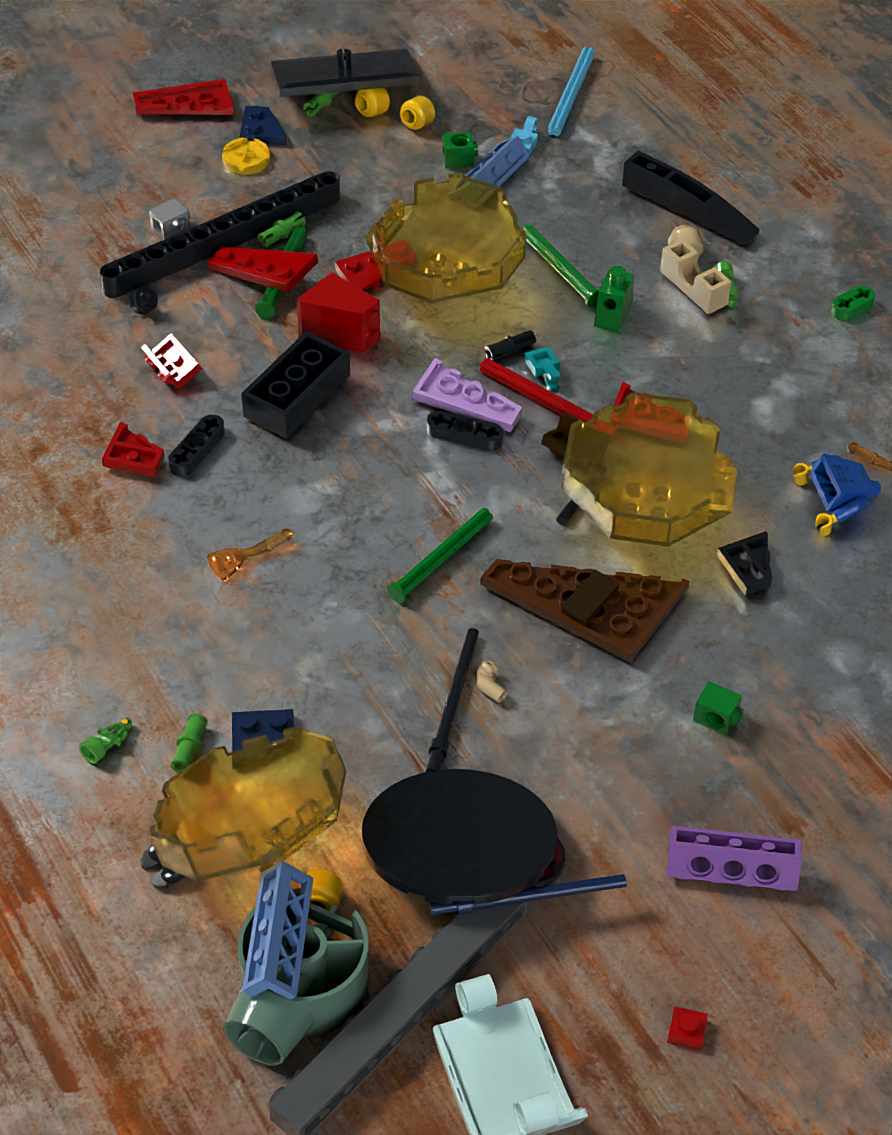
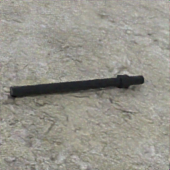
(439, 744)

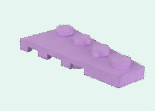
(455, 394)

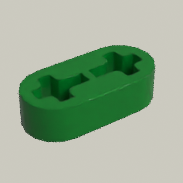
(852, 303)

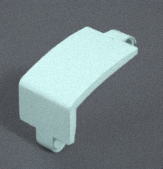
(502, 1066)

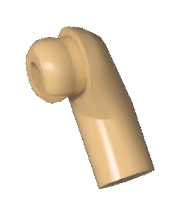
(487, 681)

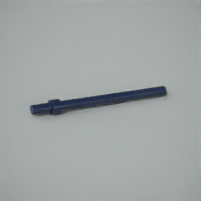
(537, 893)

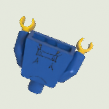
(841, 486)

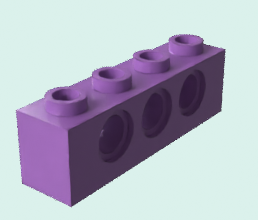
(708, 857)

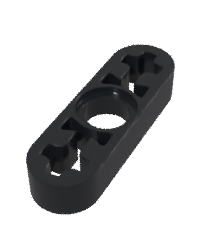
(445, 432)
(195, 456)

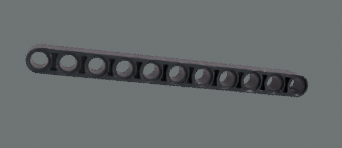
(223, 231)

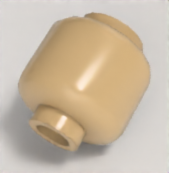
(690, 235)

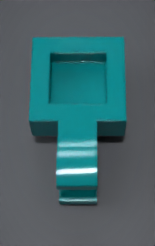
(544, 363)

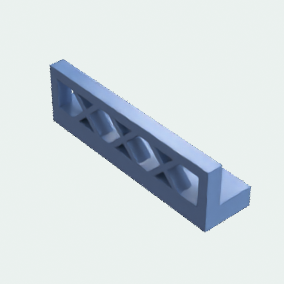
(500, 162)
(271, 924)

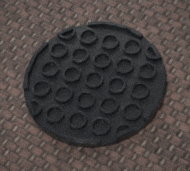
(459, 836)

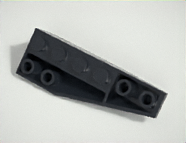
(686, 196)

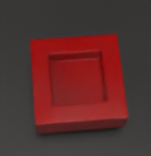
(687, 1028)

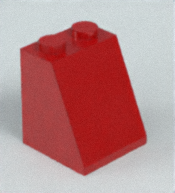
(340, 314)

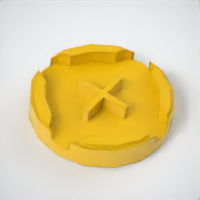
(245, 156)

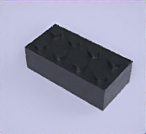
(296, 384)

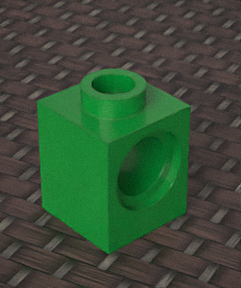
(458, 150)
(718, 708)

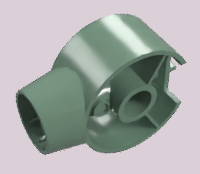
(271, 1025)

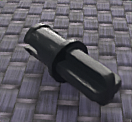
(510, 345)

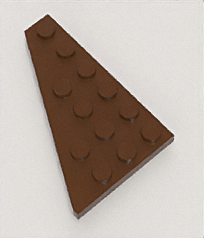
(618, 627)

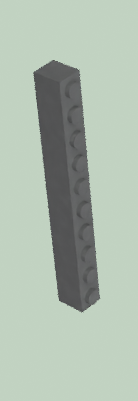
(389, 1018)

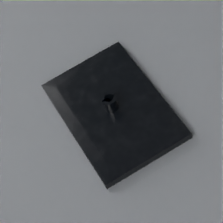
(345, 72)

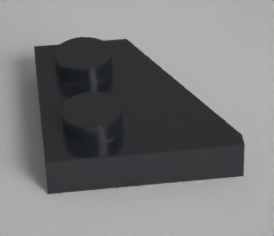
(748, 562)

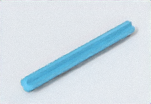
(571, 91)

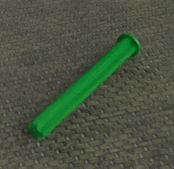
(562, 266)
(266, 306)
(438, 556)

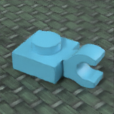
(528, 134)

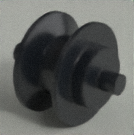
(143, 300)

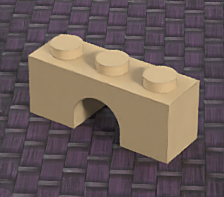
(707, 289)

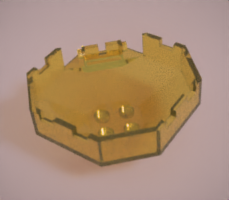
(449, 241)
(649, 470)
(248, 805)

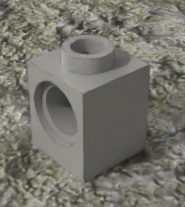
(169, 219)

